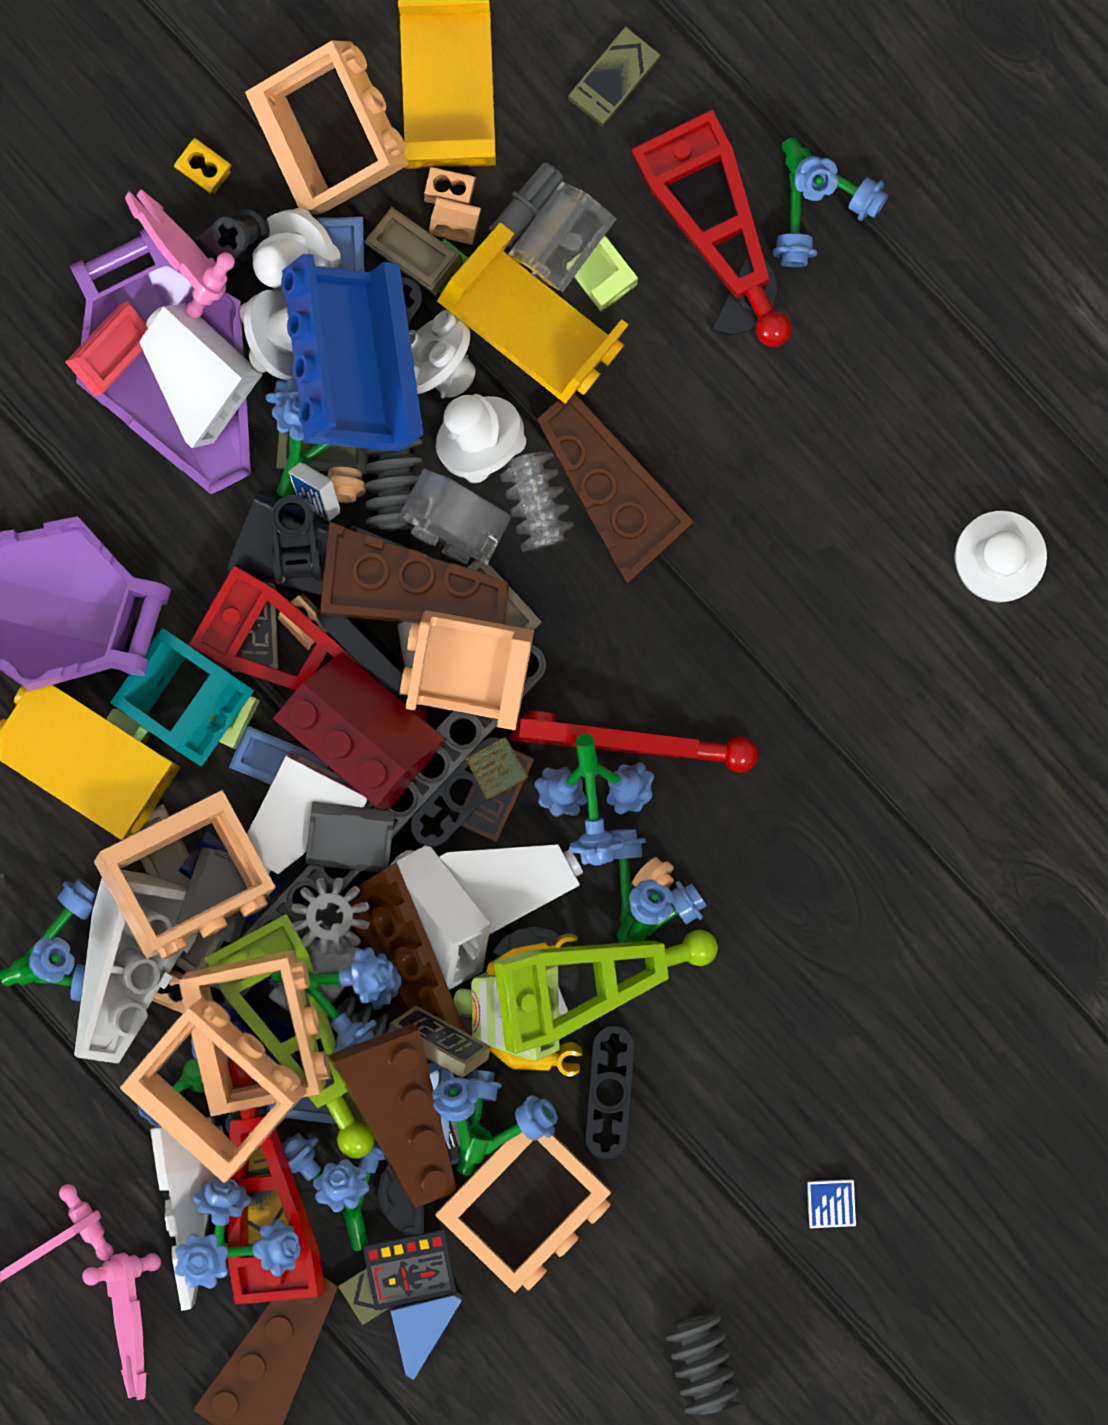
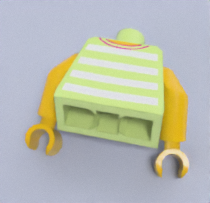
(483, 1006)

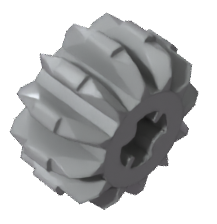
(337, 930)

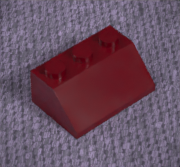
(360, 730)

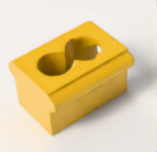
(211, 158)

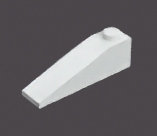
(116, 971)
(183, 1177)

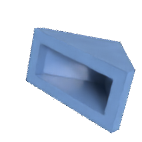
(419, 1328)

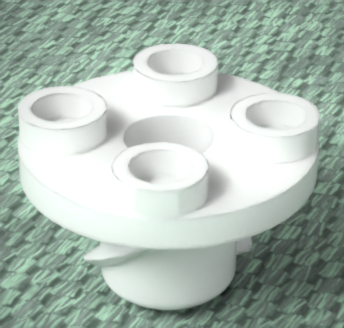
(290, 236)
(267, 335)
(441, 356)
(479, 436)
(1000, 556)

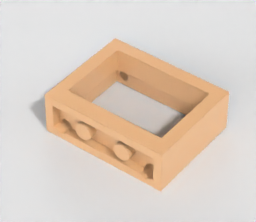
(289, 143)
(212, 810)
(212, 1061)
(183, 1119)
(558, 1241)

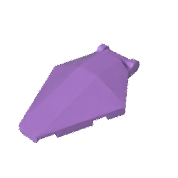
(136, 393)
(70, 606)

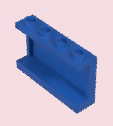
(352, 355)

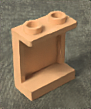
(467, 666)

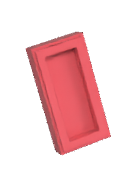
(109, 349)

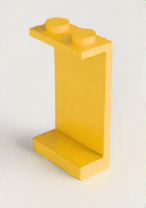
(447, 83)
(528, 320)
(84, 760)

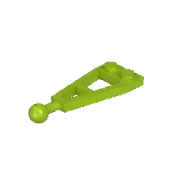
(276, 937)
(525, 992)

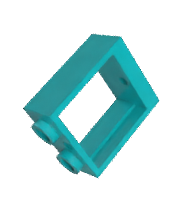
(194, 732)

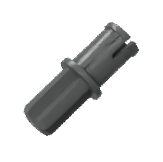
(529, 200)

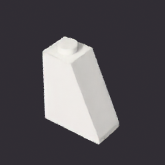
(197, 372)
(284, 817)
(513, 880)
(448, 915)

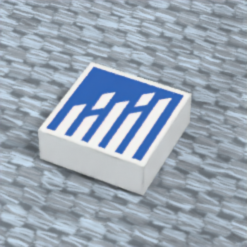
(316, 489)
(831, 1203)

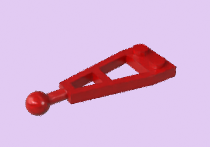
(684, 153)
(232, 618)
(540, 727)
(247, 1276)

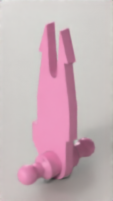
(182, 253)
(85, 1222)
(120, 1279)

